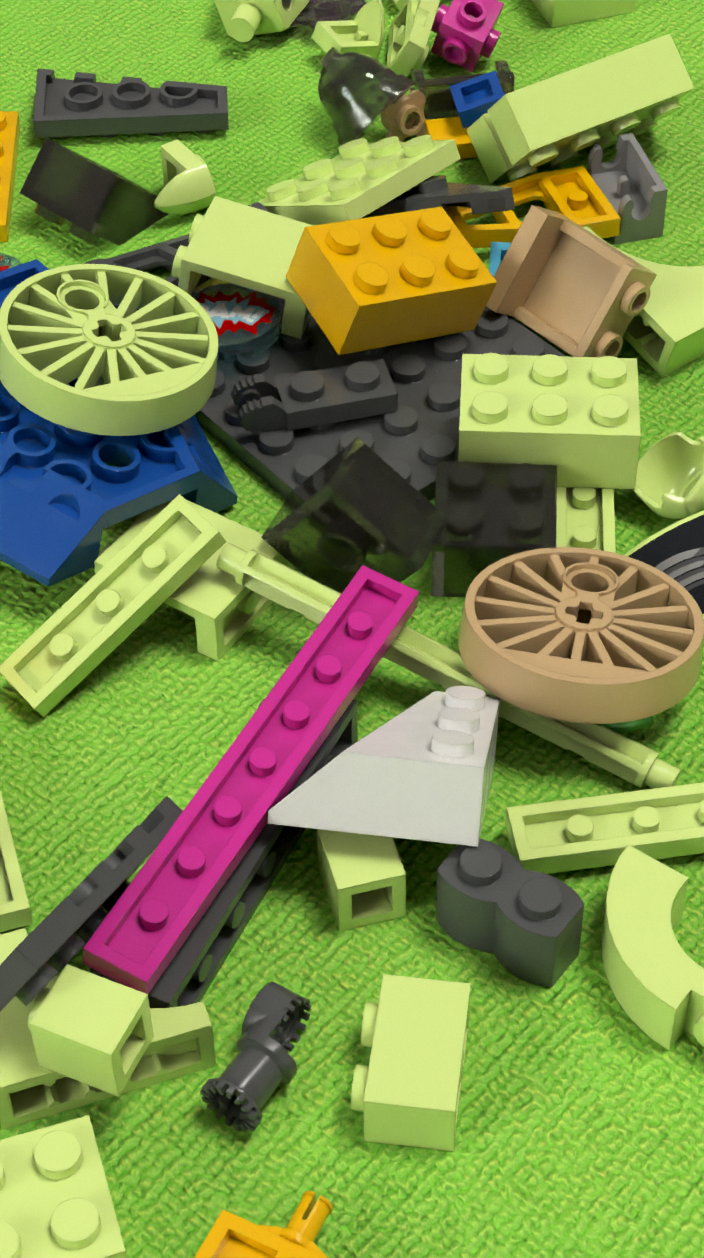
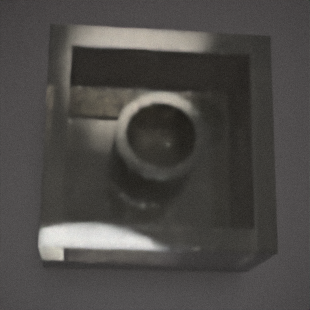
(355, 516)
(491, 516)

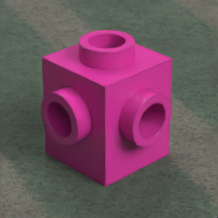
(465, 38)

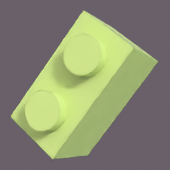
(414, 1063)

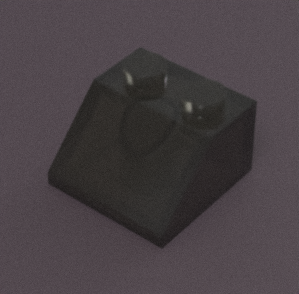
(88, 196)

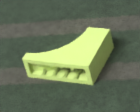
(672, 322)
(31, 1092)

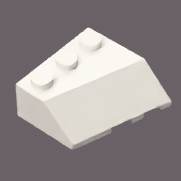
(410, 778)

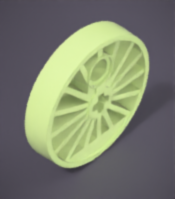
(131, 365)

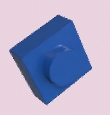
(476, 96)

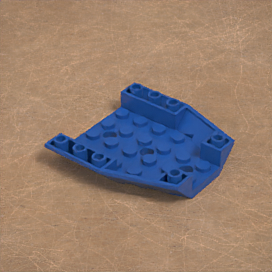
(63, 493)

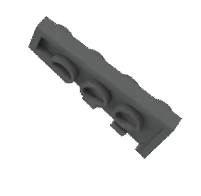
(130, 107)
(82, 912)

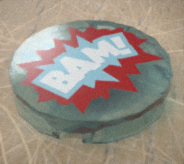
(241, 318)

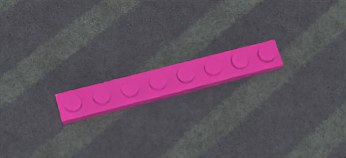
(251, 778)

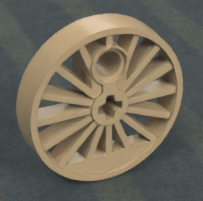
(581, 635)

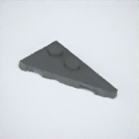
(438, 192)

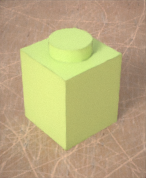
(361, 877)
(91, 1029)

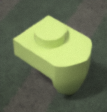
(360, 35)
(186, 181)

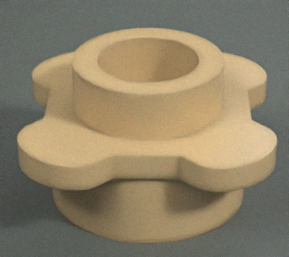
(395, 114)

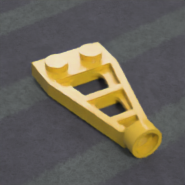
(562, 190)

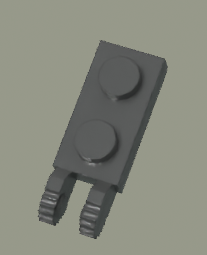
(315, 397)

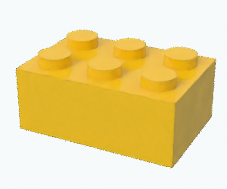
(390, 279)

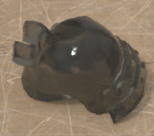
(356, 91)

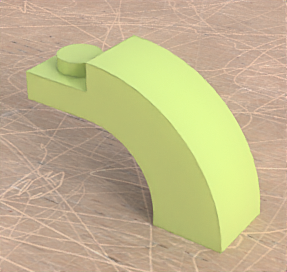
(641, 955)

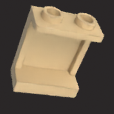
(569, 285)

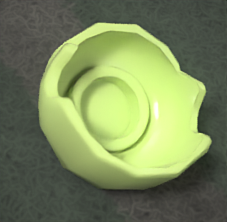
(672, 476)

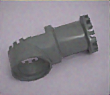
(261, 1057)

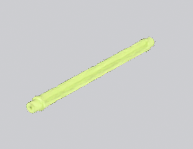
(443, 665)

